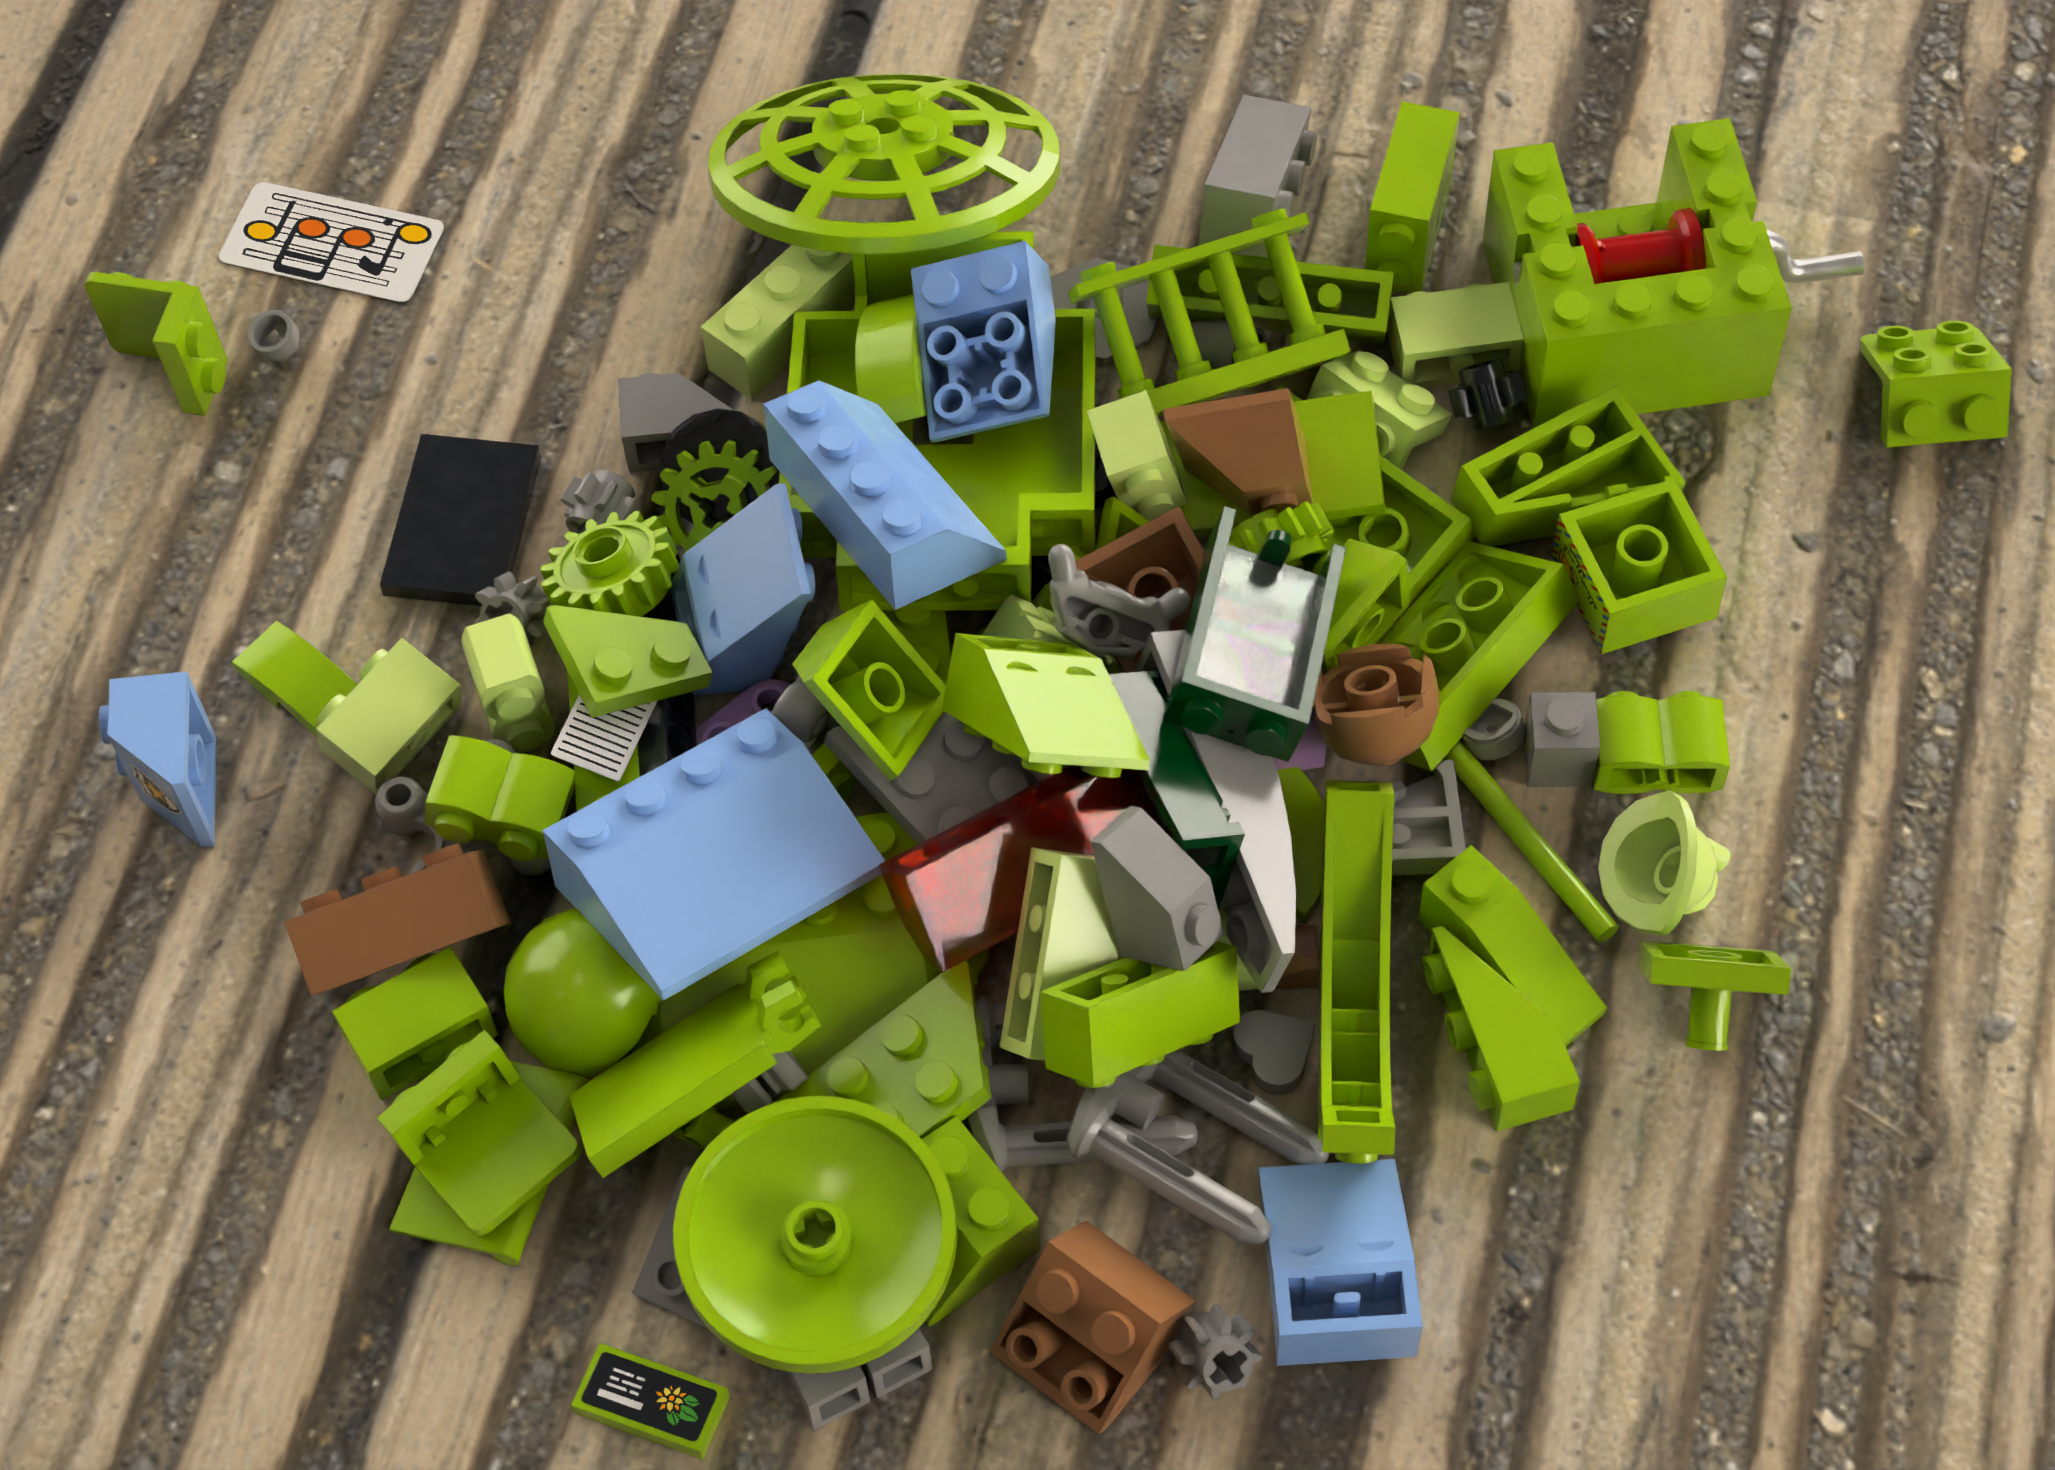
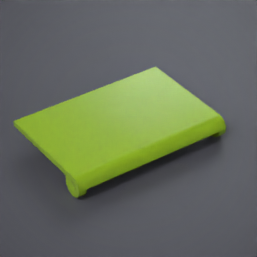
(429, 1217)

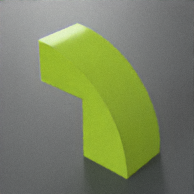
(890, 359)

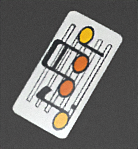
(331, 241)

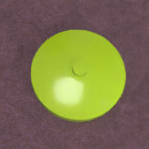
(815, 1234)

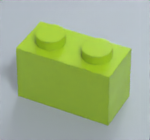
(413, 1021)

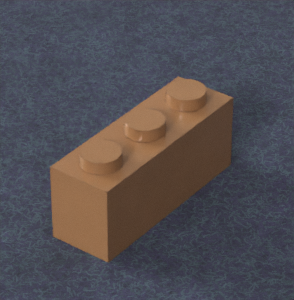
(396, 918)

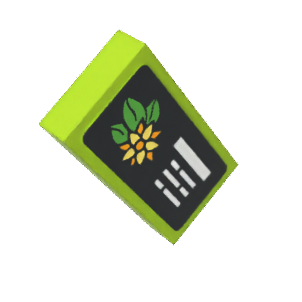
(650, 1401)

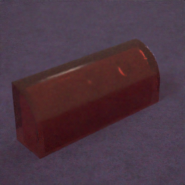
(970, 880)

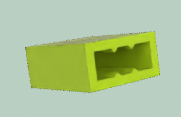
(1412, 194)

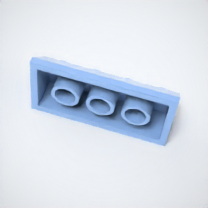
(876, 493)

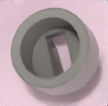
(284, 326)

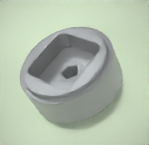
(1496, 731)

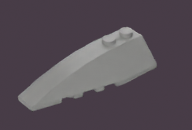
(1262, 883)

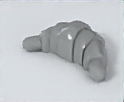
(1103, 615)

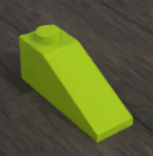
(1508, 935)

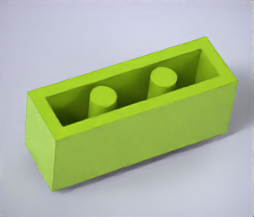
(1136, 1014)

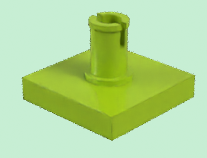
(1712, 977)

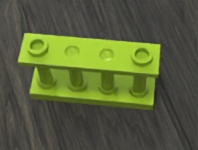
(1252, 360)

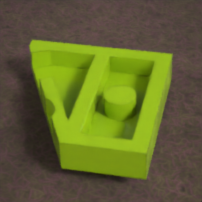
(625, 658)

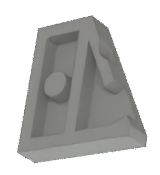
(1427, 823)

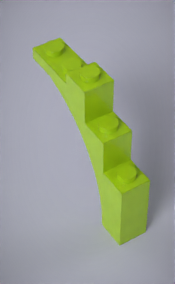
(1355, 972)

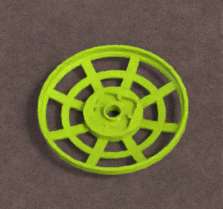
(882, 141)

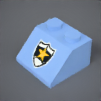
(165, 748)

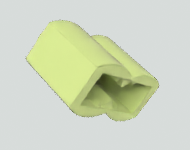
(508, 682)

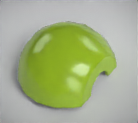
(575, 997)

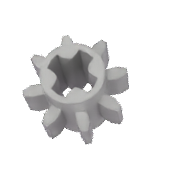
(596, 498)
(520, 599)
(1215, 1351)

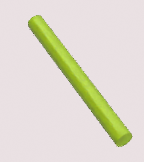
(1532, 844)

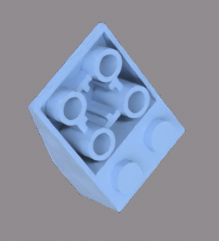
(985, 339)
(745, 591)
(1339, 1263)

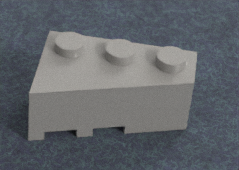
(1256, 168)

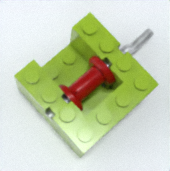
(1652, 297)

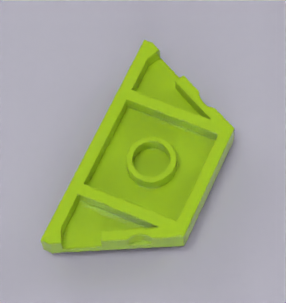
(917, 1060)

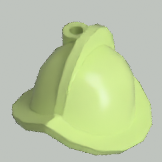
(1658, 864)

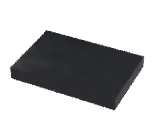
(460, 518)

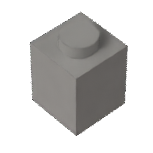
(1561, 739)

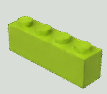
(1337, 295)

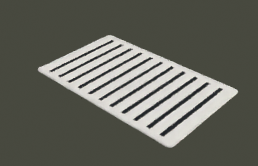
(604, 741)

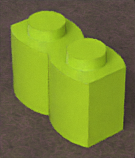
(1661, 744)
(497, 797)

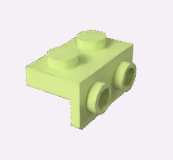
(1403, 411)

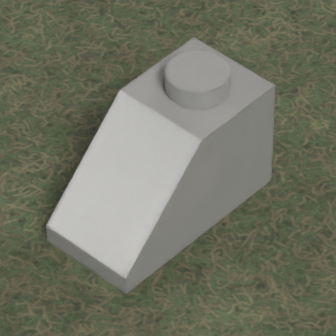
(652, 409)
(1154, 893)

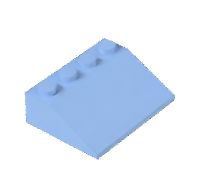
(711, 853)

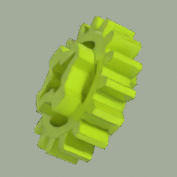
(695, 491)

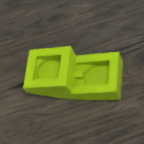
(292, 674)

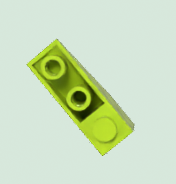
(1511, 1044)

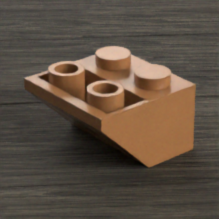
(1091, 1325)

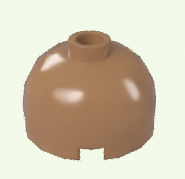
(1376, 704)

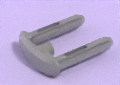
(1044, 1142)
(1156, 1169)

